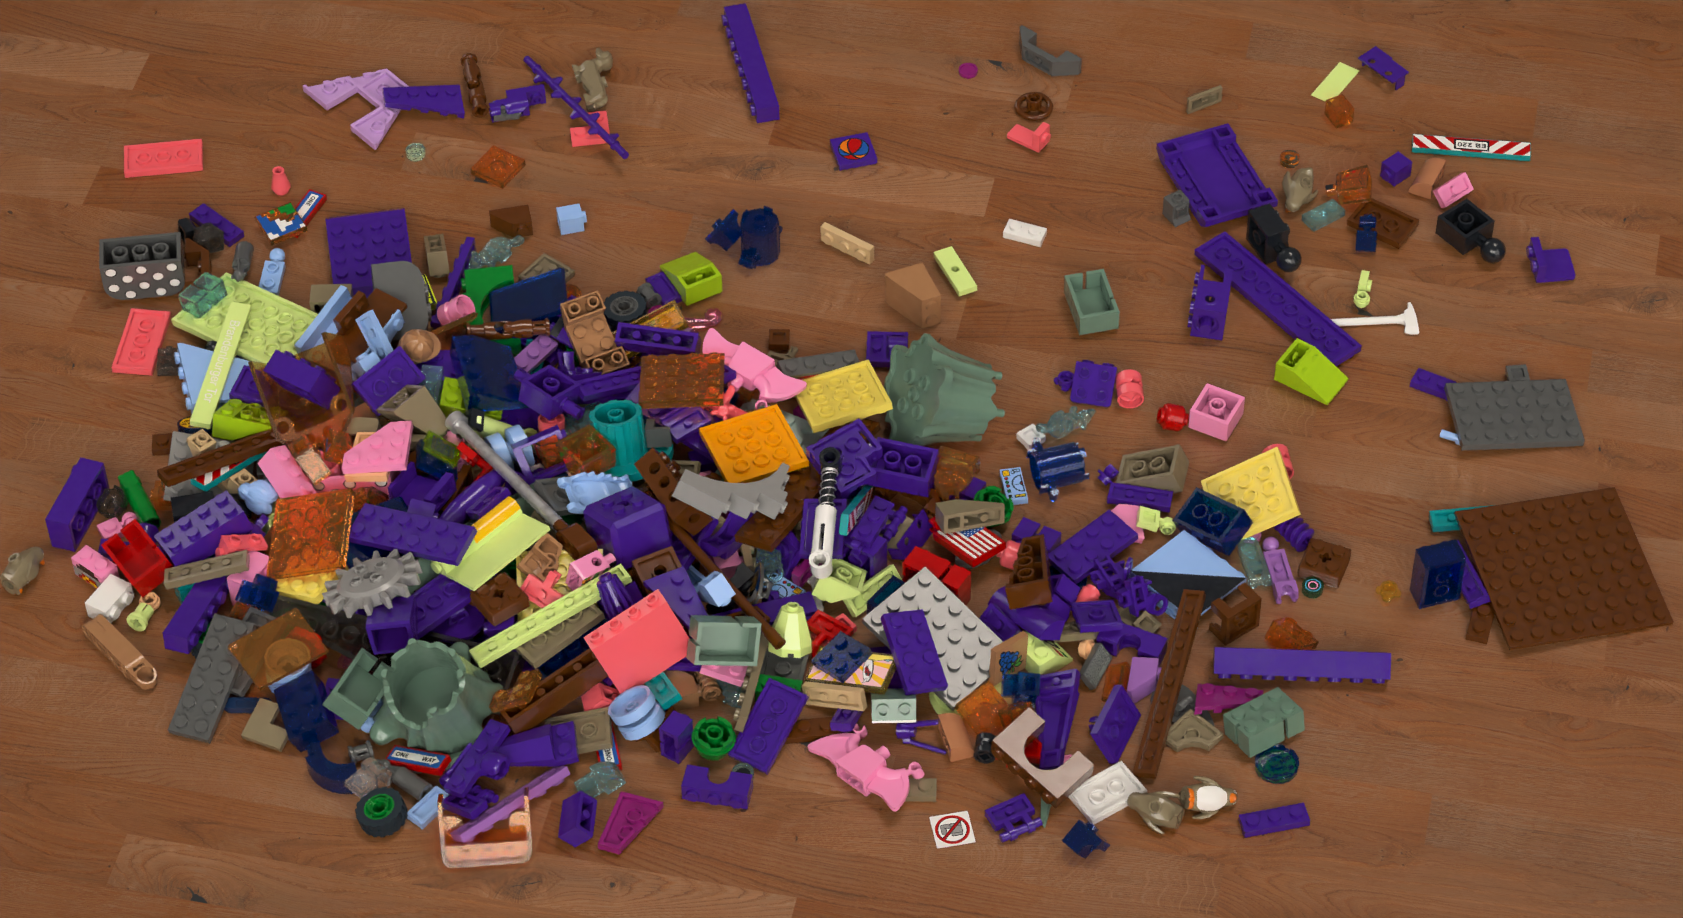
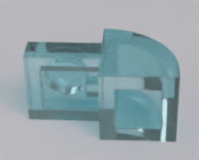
(603, 777)

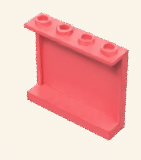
(639, 642)

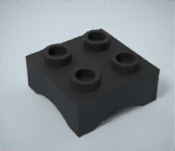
(742, 581)

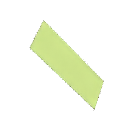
(1335, 82)

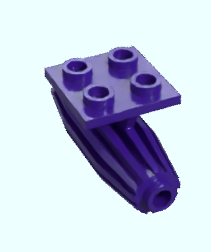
(615, 595)

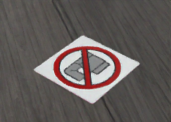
(952, 829)

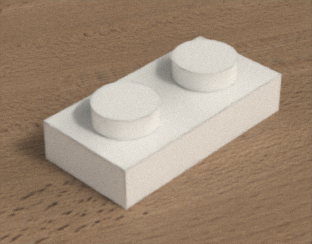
(1024, 232)

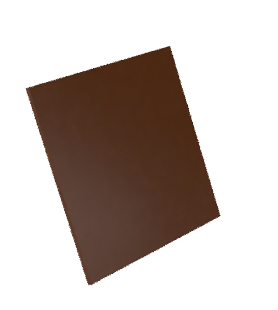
(1563, 568)

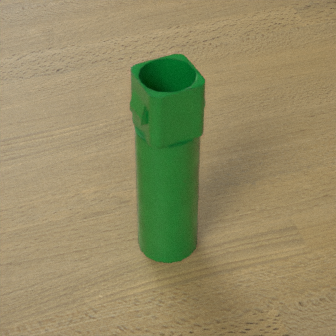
(139, 499)

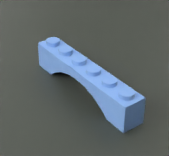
(711, 589)

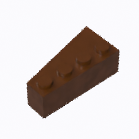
(1031, 575)

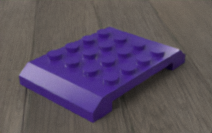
(1214, 175)
(365, 240)

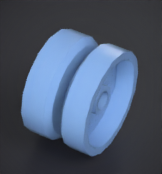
(636, 712)

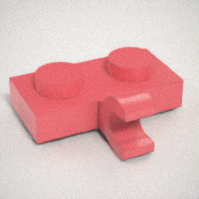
(542, 592)

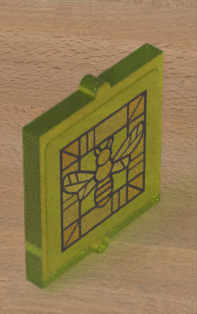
(441, 448)

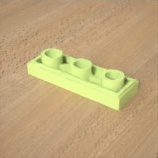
(955, 271)

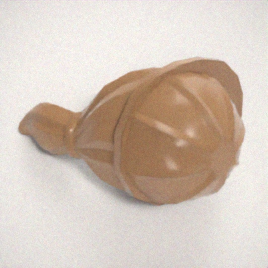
(420, 345)

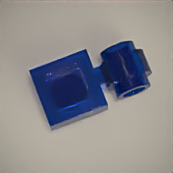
(1366, 240)

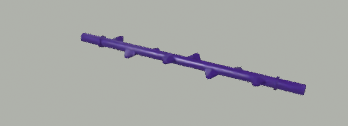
(578, 111)

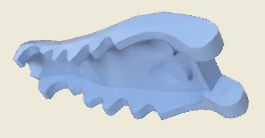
(588, 488)

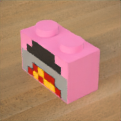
(93, 566)

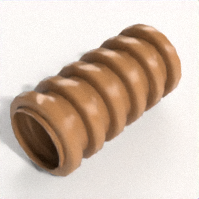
(709, 686)

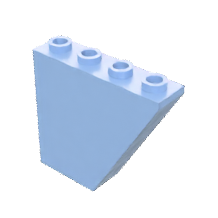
(193, 368)

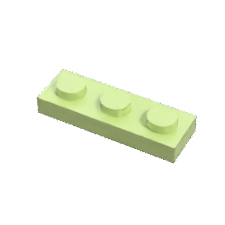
(858, 604)

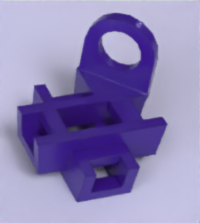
(1106, 576)
(1146, 599)

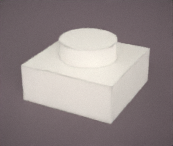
(1027, 435)

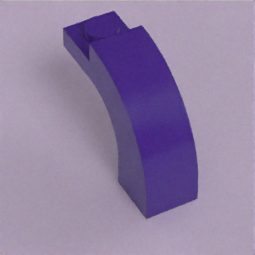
(723, 542)

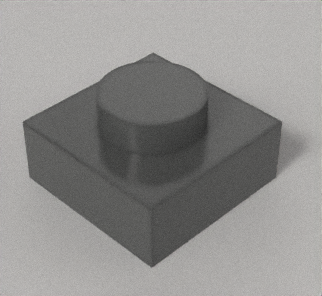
(1517, 372)

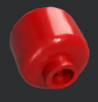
(1172, 417)

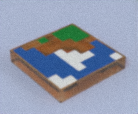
(281, 223)

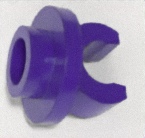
(1109, 473)

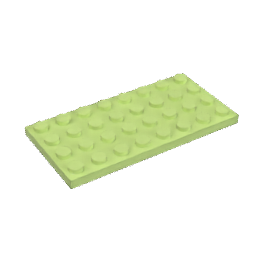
(270, 326)

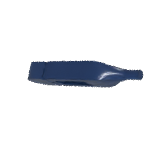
(242, 704)

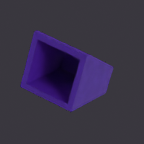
(393, 627)

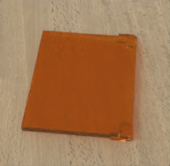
(278, 649)

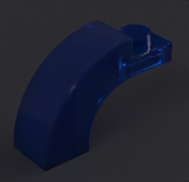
(326, 773)

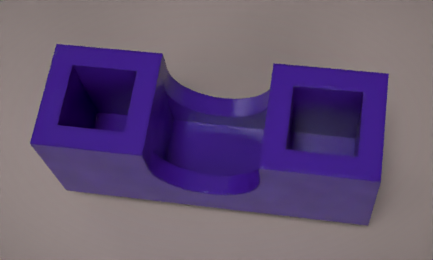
(1147, 643)
(734, 792)

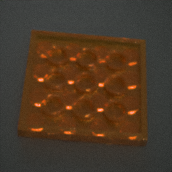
(682, 380)
(310, 534)

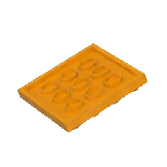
(753, 445)

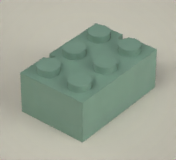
(1094, 306)
(724, 640)
(357, 690)
(1260, 722)

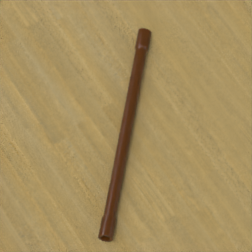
(769, 632)

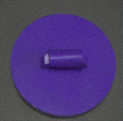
(462, 624)

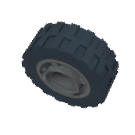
(624, 308)

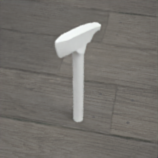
(1408, 319)

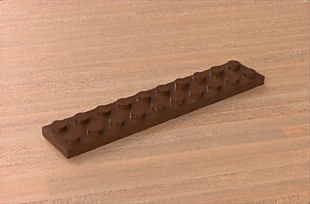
(802, 484)

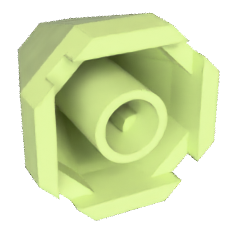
(793, 627)

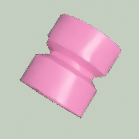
(455, 309)

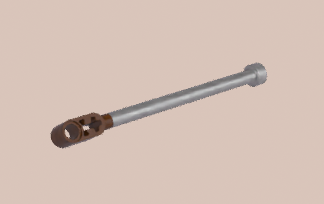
(573, 537)

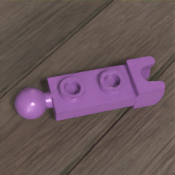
(1279, 569)

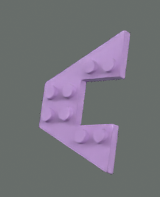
(373, 125)

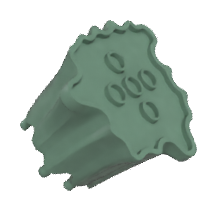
(938, 394)
(433, 698)

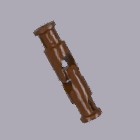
(474, 85)
(518, 329)

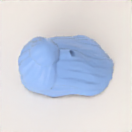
(258, 496)

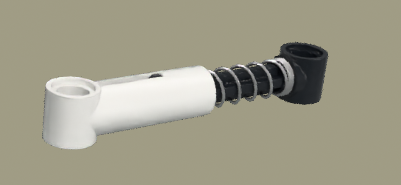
(825, 515)

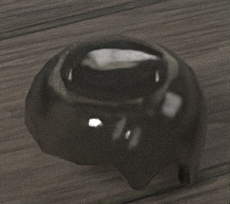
(112, 502)

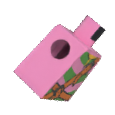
(588, 568)

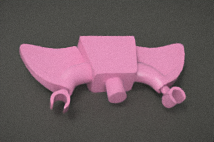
(753, 370)
(866, 768)

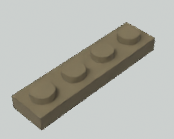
(206, 569)

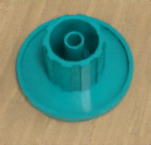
(624, 428)

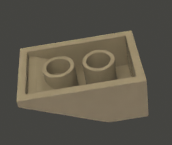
(1155, 468)

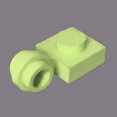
(1362, 298)
(1151, 520)

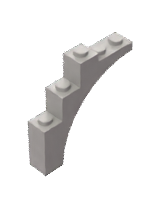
(739, 498)

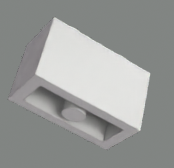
(110, 598)

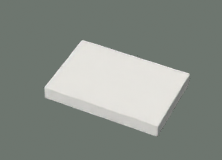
(1106, 792)

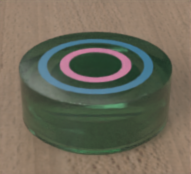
(1312, 587)

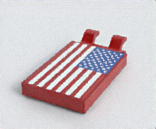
(969, 545)

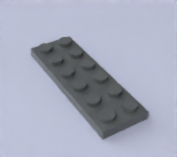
(210, 681)

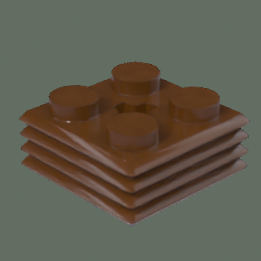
(1324, 562)
(499, 599)

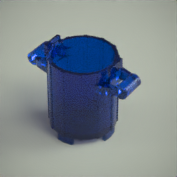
(759, 237)
(1056, 466)

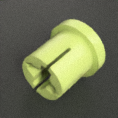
(139, 618)

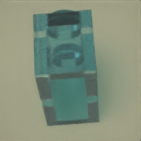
(200, 301)

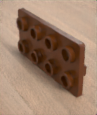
(345, 321)

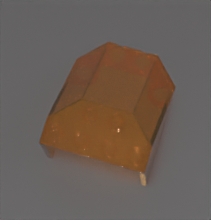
(294, 415)

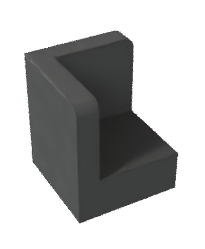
(657, 436)

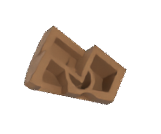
(542, 557)

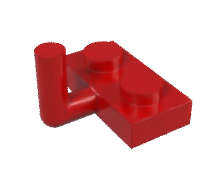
(473, 459)
(826, 629)

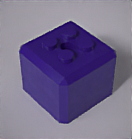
(628, 525)

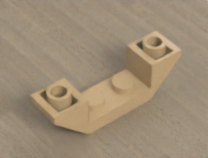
(202, 442)

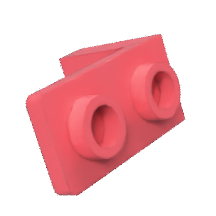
(1033, 140)
(234, 542)

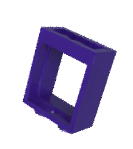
(519, 454)

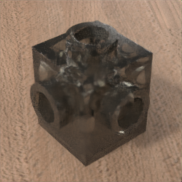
(209, 237)

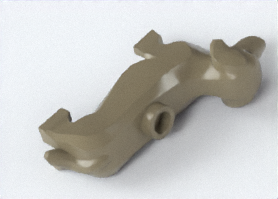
(592, 82)

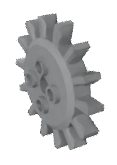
(372, 583)

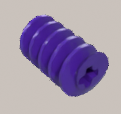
(1296, 533)

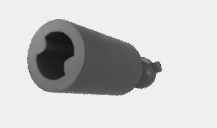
(242, 260)
(407, 780)

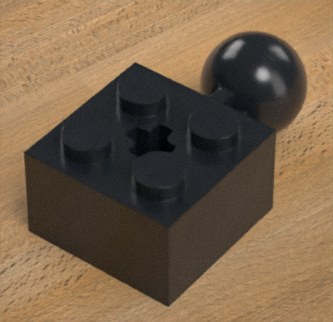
(1468, 227)
(1270, 238)
(187, 503)

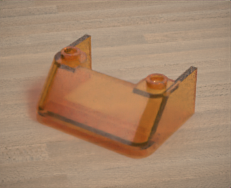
(489, 847)

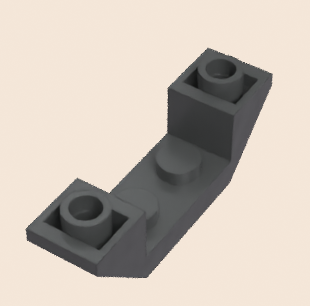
(1063, 65)

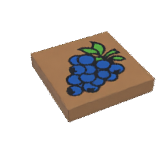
(1008, 657)

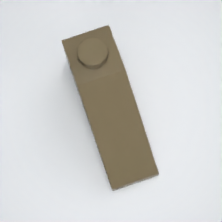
(436, 255)
(967, 514)

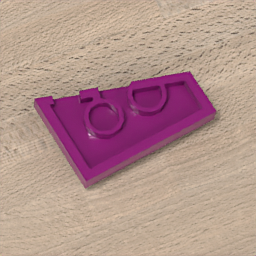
(1222, 697)
(627, 820)

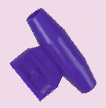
(477, 499)

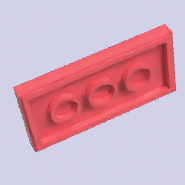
(163, 158)
(140, 341)

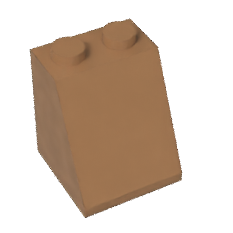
(914, 295)

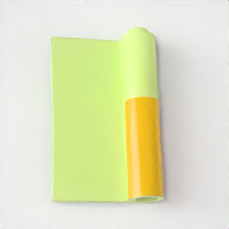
(499, 540)

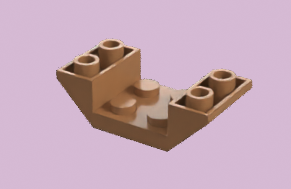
(591, 334)

